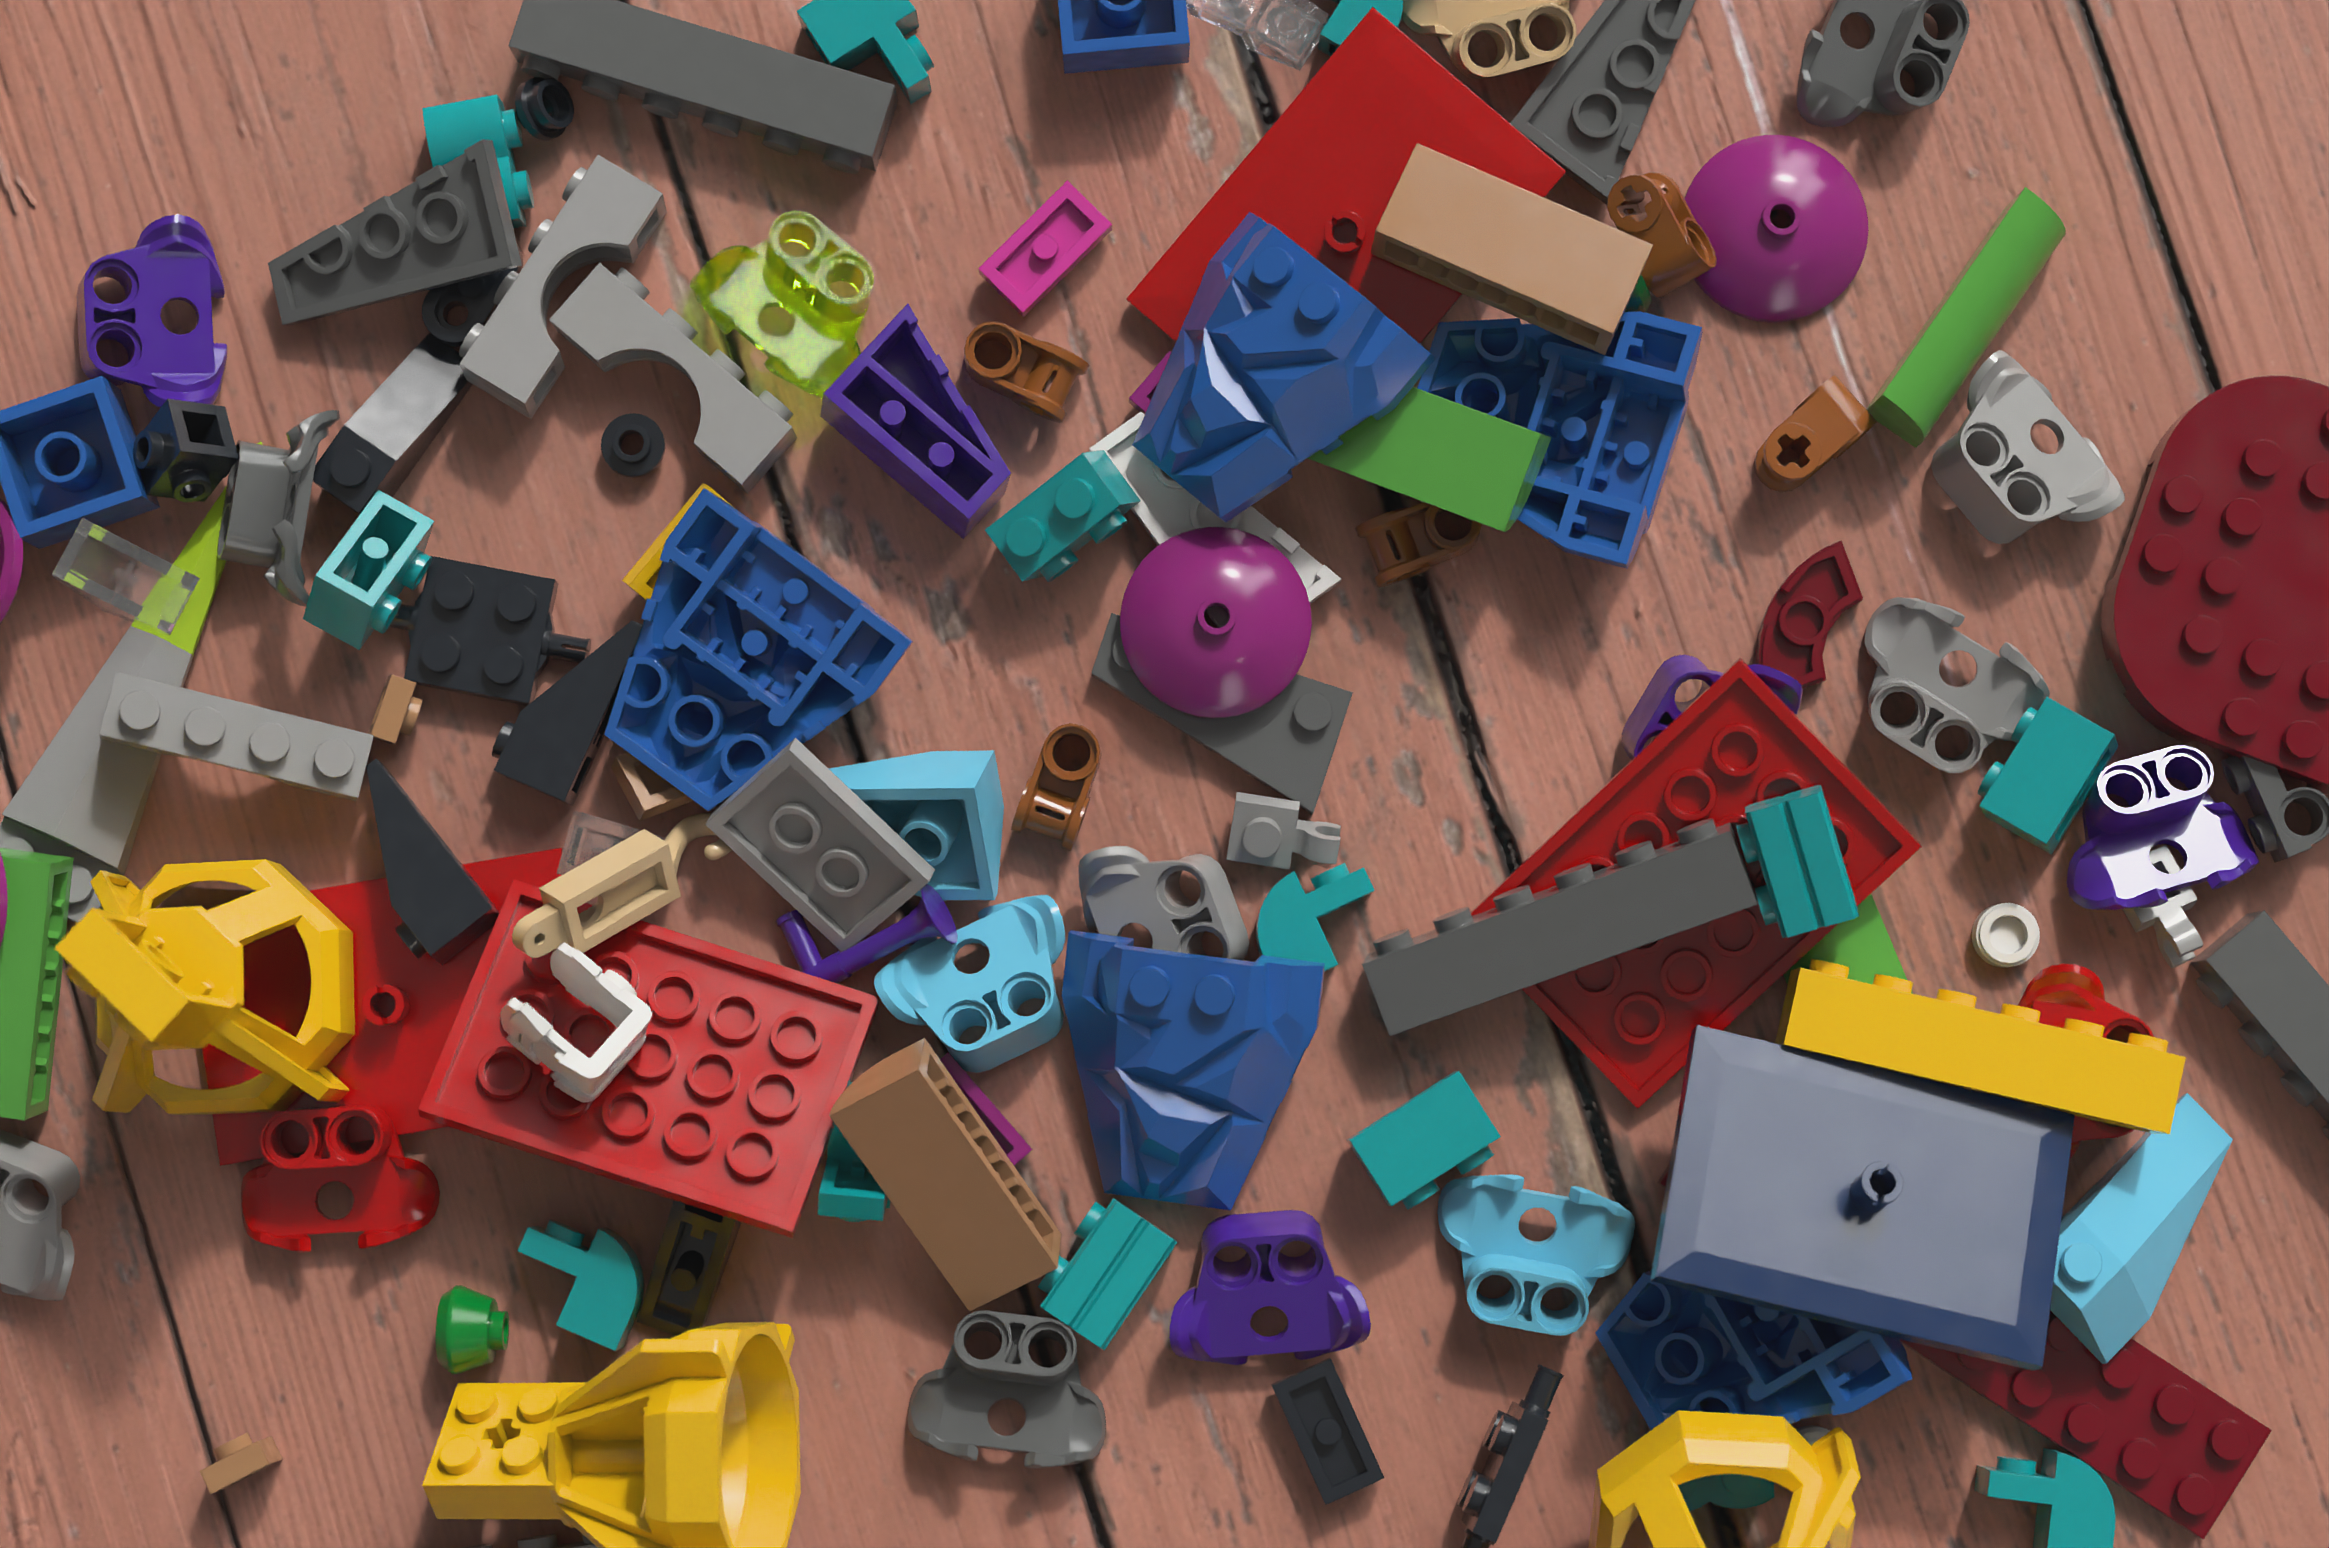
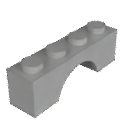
(603, 219)
(616, 326)
(235, 736)

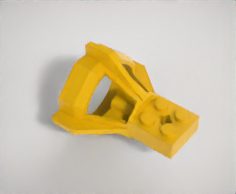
(180, 984)
(1711, 1443)
(656, 1451)

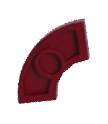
(1804, 612)

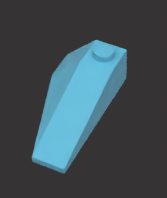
(944, 809)
(2132, 1228)

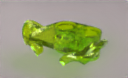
(746, 281)

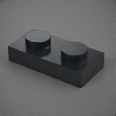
(1327, 1431)

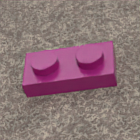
(1045, 248)

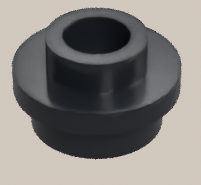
(544, 107)
(642, 462)

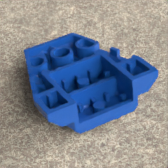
(1270, 371)
(1606, 415)
(742, 655)
(1183, 1061)
(1742, 1358)

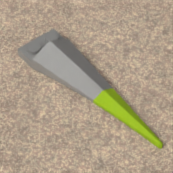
(92, 792)

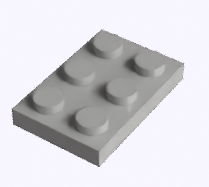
(820, 846)

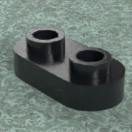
(473, 294)

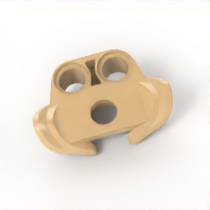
(1503, 20)

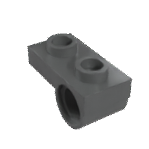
(2268, 803)

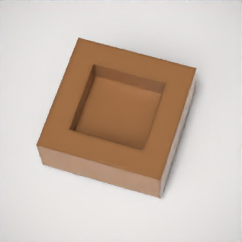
(396, 710)
(645, 789)
(238, 1461)

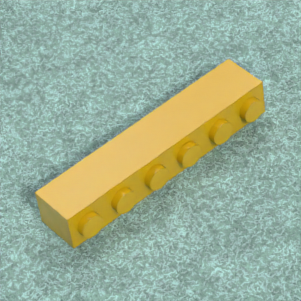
(1980, 1049)

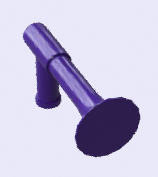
(926, 920)

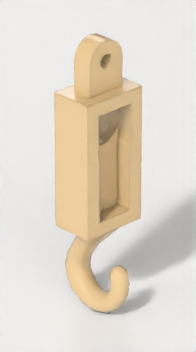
(629, 884)

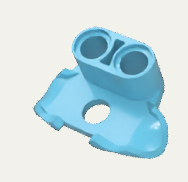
(1023, 945)
(1483, 1222)

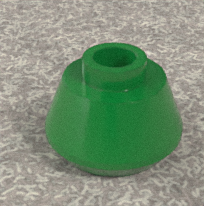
(469, 1330)

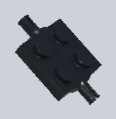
(484, 631)
(1512, 1443)

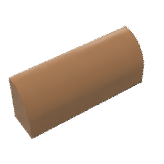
(1510, 248)
(947, 1176)

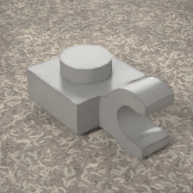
(1269, 831)
(2174, 931)

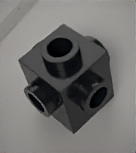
(185, 450)

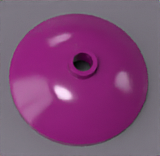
(1768, 269)
(1206, 667)

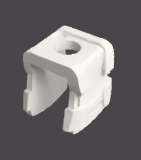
(608, 995)

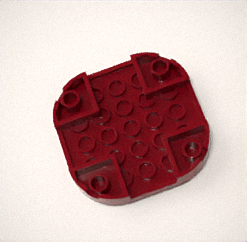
(2228, 579)

